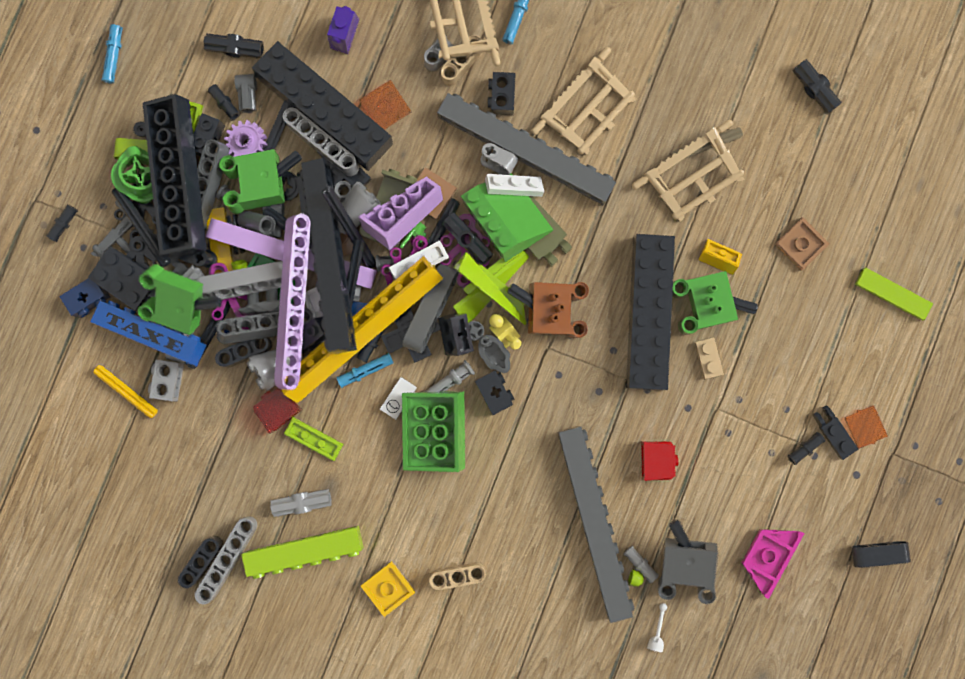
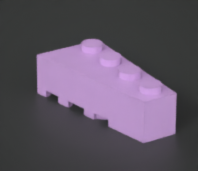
(402, 213)

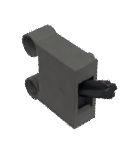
(688, 564)

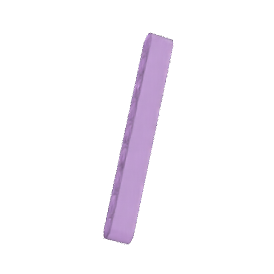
(271, 247)
(286, 310)

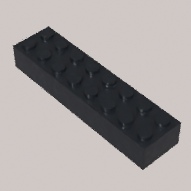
(322, 105)
(174, 176)
(650, 312)

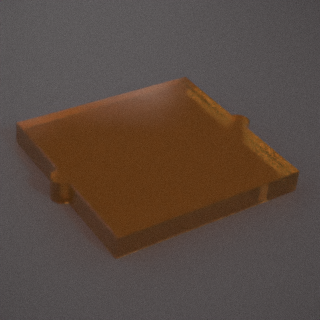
(865, 426)

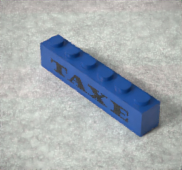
(148, 333)

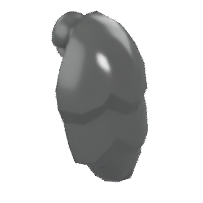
(494, 353)

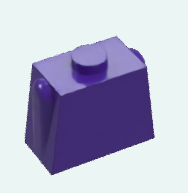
(342, 29)

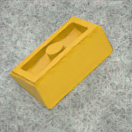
(720, 257)

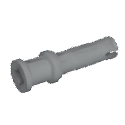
(454, 377)

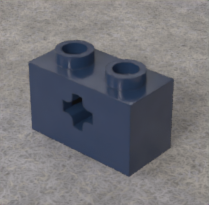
(75, 298)

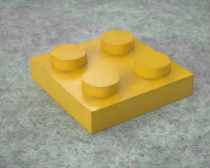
(388, 589)

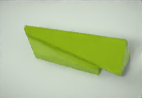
(491, 286)
(476, 298)

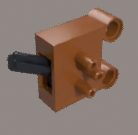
(551, 307)

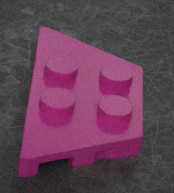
(770, 556)

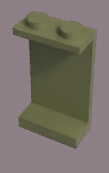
(391, 185)

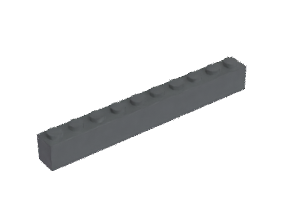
(527, 149)
(595, 524)

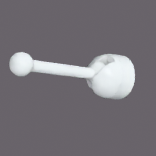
(656, 643)

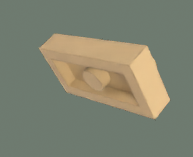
(709, 358)

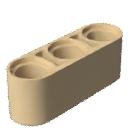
(458, 68)
(449, 582)

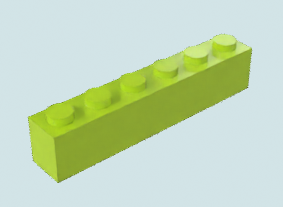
(302, 551)

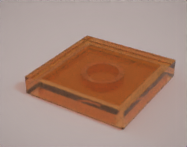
(385, 105)

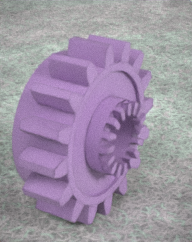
(240, 134)

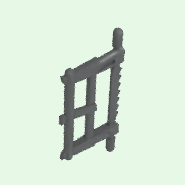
(115, 236)

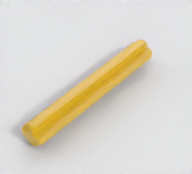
(125, 391)

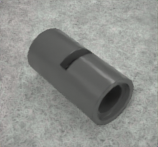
(256, 222)

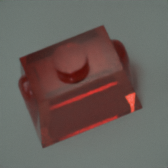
(275, 410)

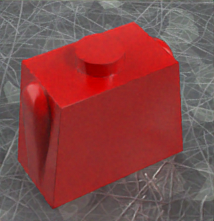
(658, 460)

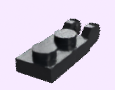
(835, 434)

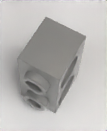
(171, 381)

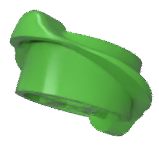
(135, 157)

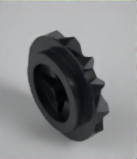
(292, 181)

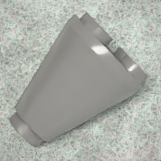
(264, 367)

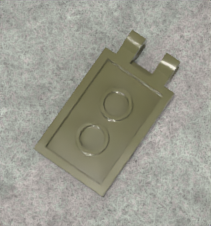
(546, 245)

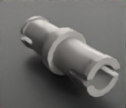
(641, 564)

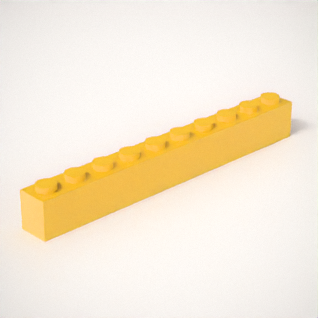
(367, 325)

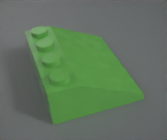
(507, 220)
(433, 431)

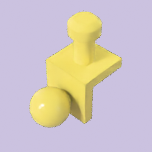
(504, 331)

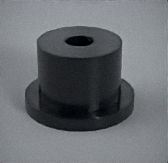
(138, 127)

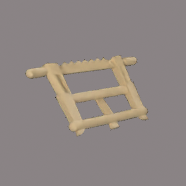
(466, 48)
(611, 82)
(725, 157)

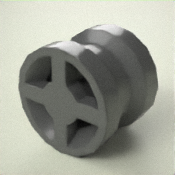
(477, 329)

